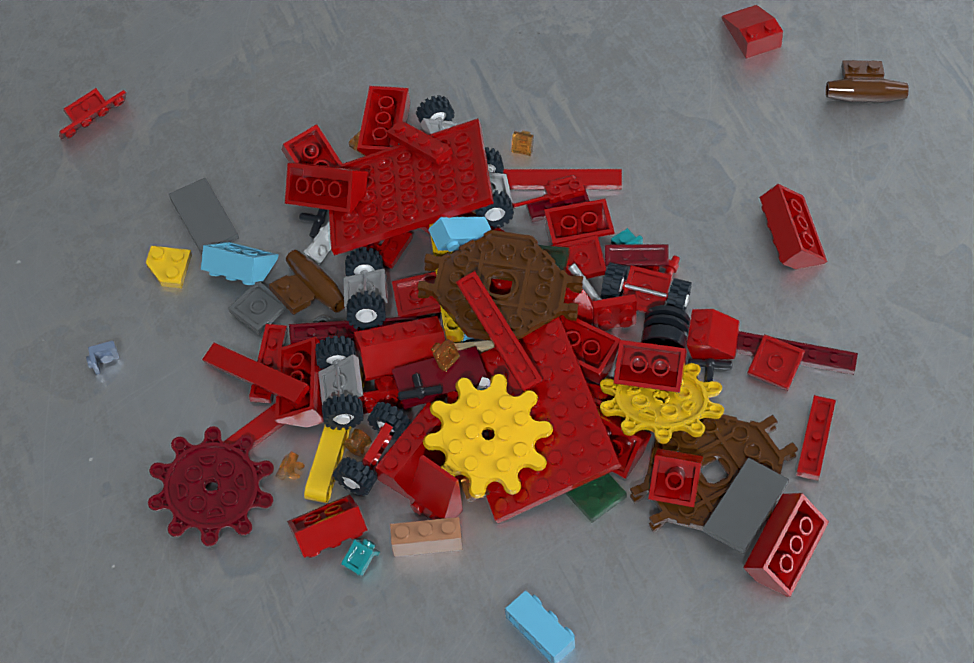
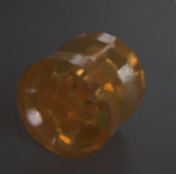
(357, 442)

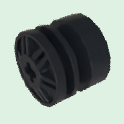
(666, 326)

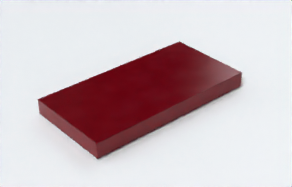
(466, 366)

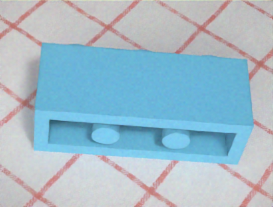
(456, 231)
(540, 627)

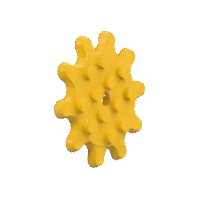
(678, 412)
(491, 459)

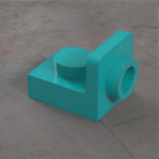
(626, 237)
(360, 556)

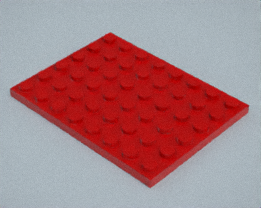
(412, 191)
(579, 441)

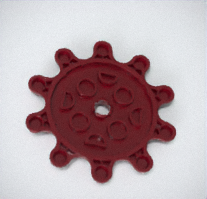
(205, 463)

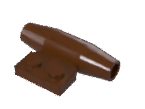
(865, 83)
(305, 285)

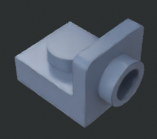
(101, 353)

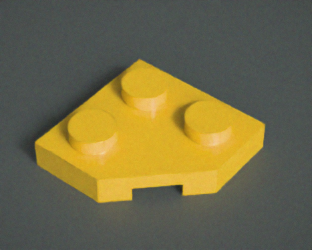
(169, 265)

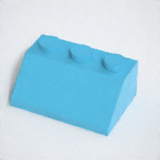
(237, 262)

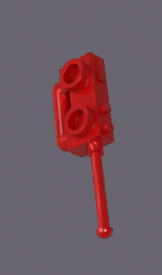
(558, 190)

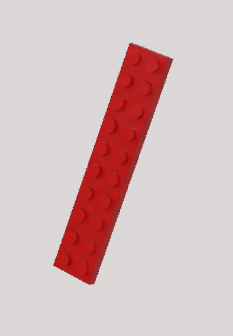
(583, 252)

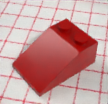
(754, 30)
(310, 148)
(435, 491)

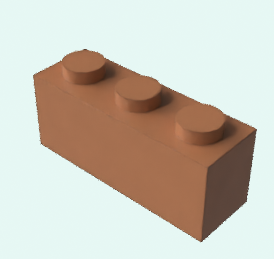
(426, 536)

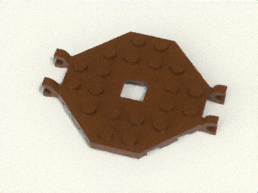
(536, 287)
(729, 443)

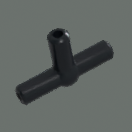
(317, 221)
(711, 364)
(419, 391)

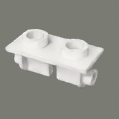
(321, 246)

